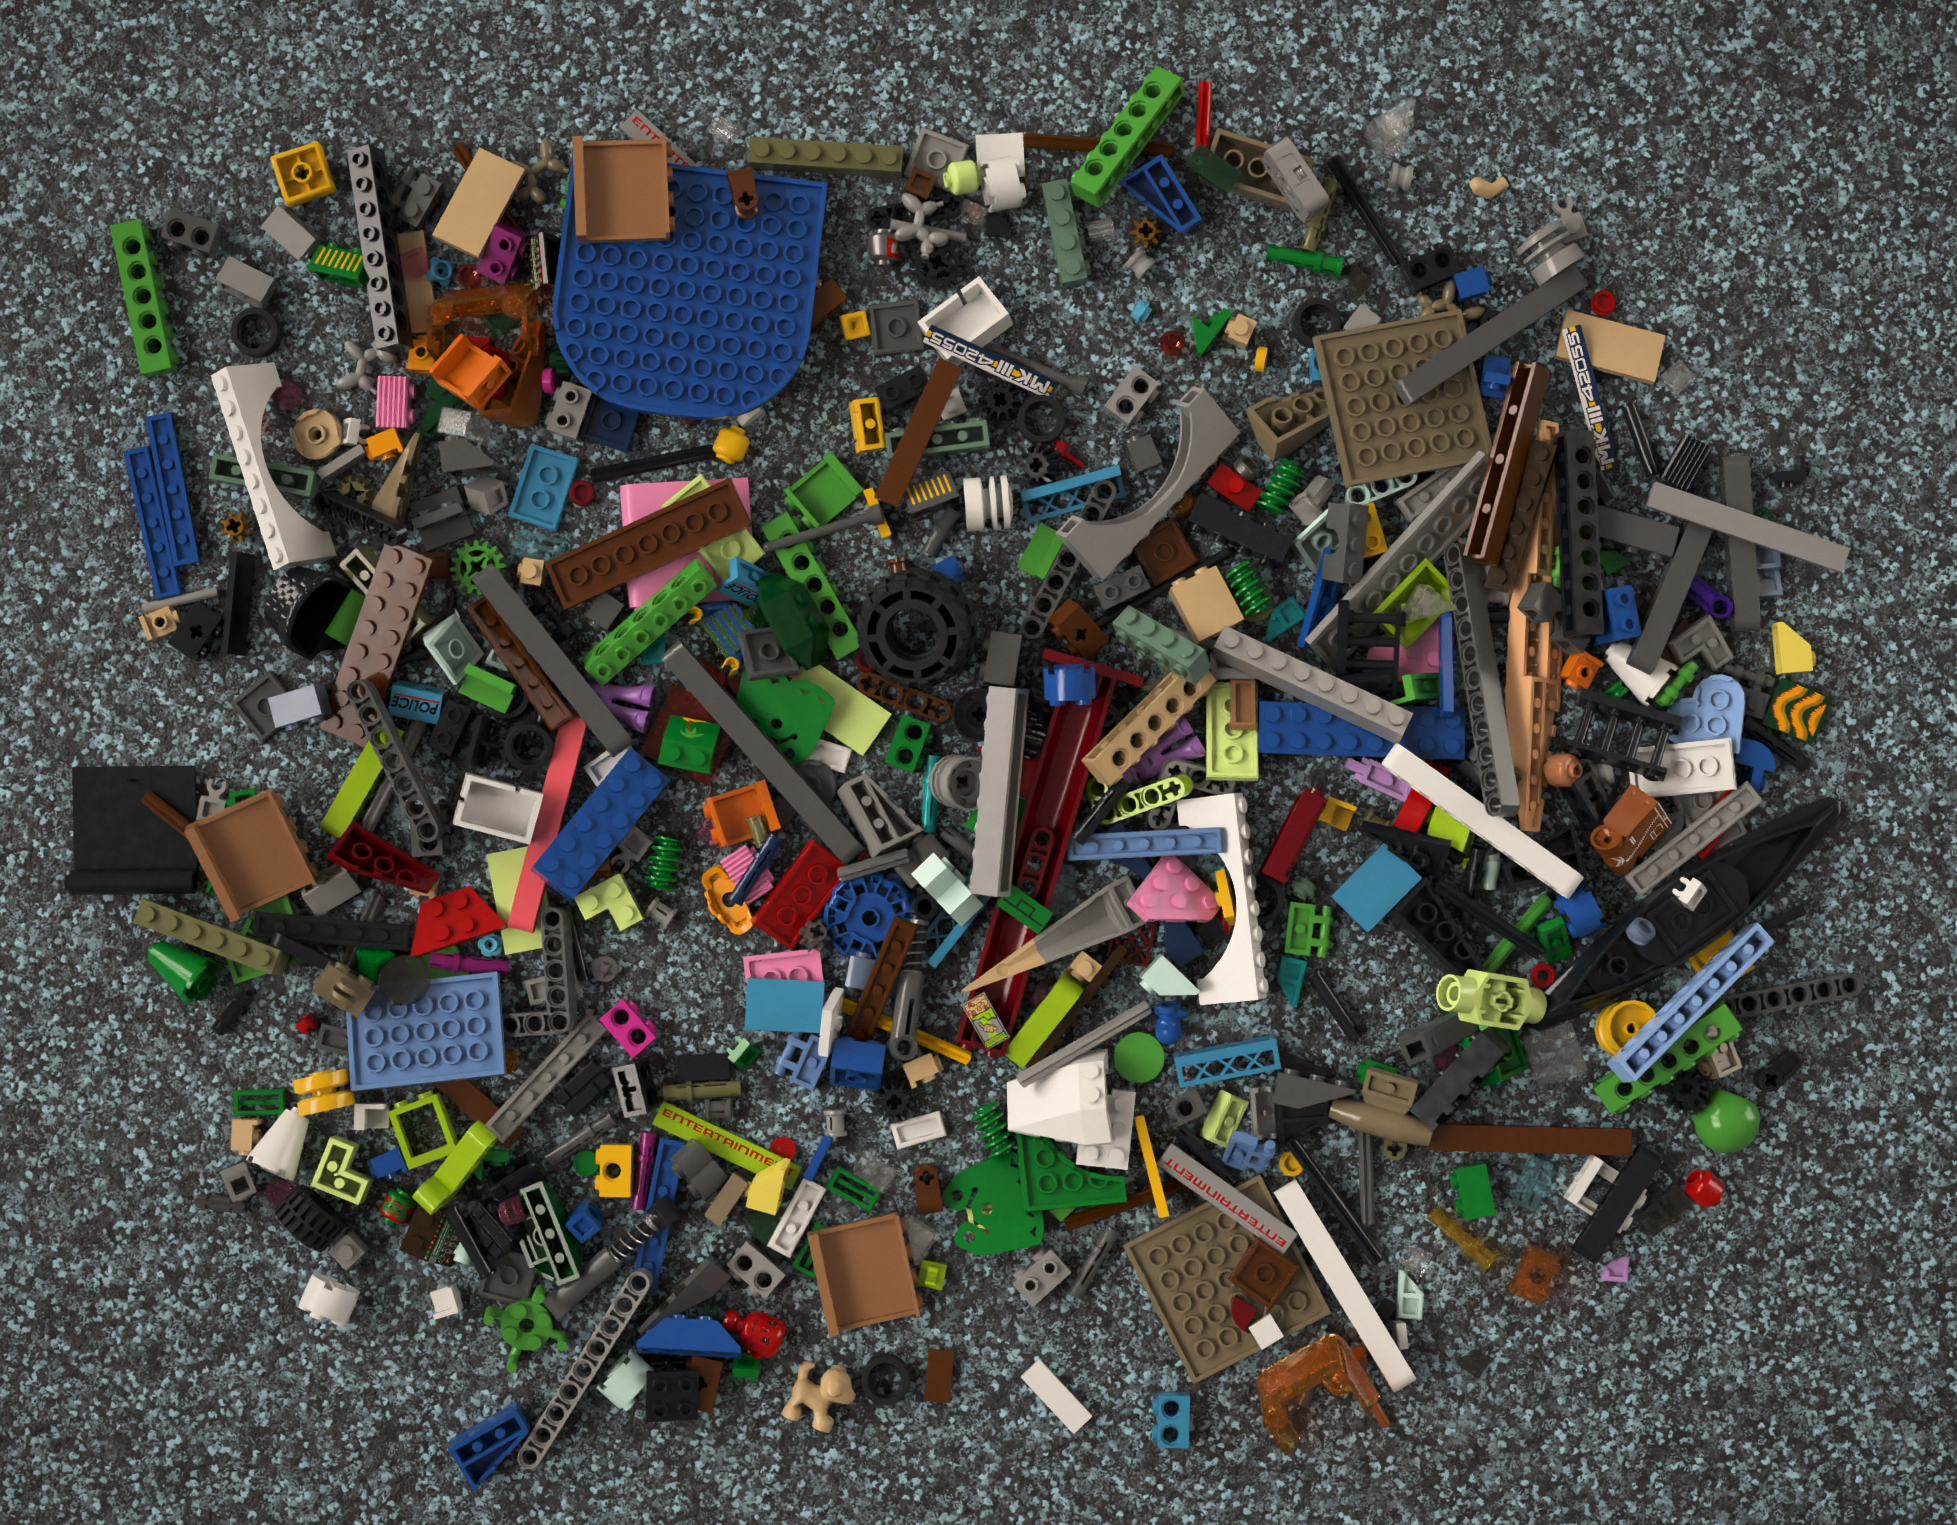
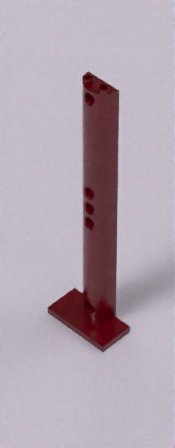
(1052, 809)

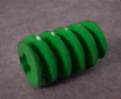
(1281, 488)
(1248, 588)
(664, 863)
(993, 1129)

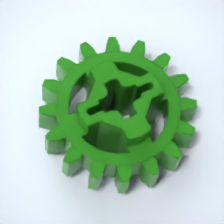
(485, 558)

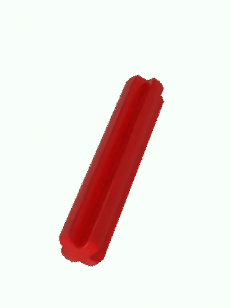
(1203, 113)

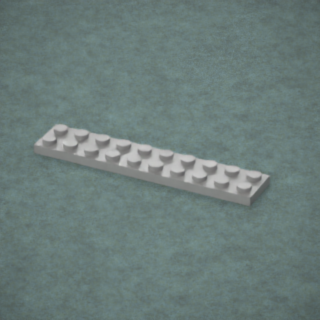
(1425, 538)

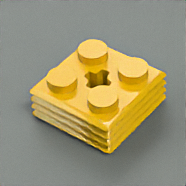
(289, 167)

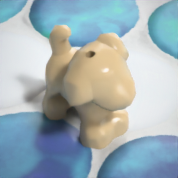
(834, 1387)

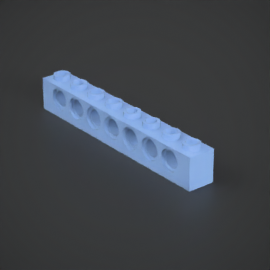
(1690, 1002)

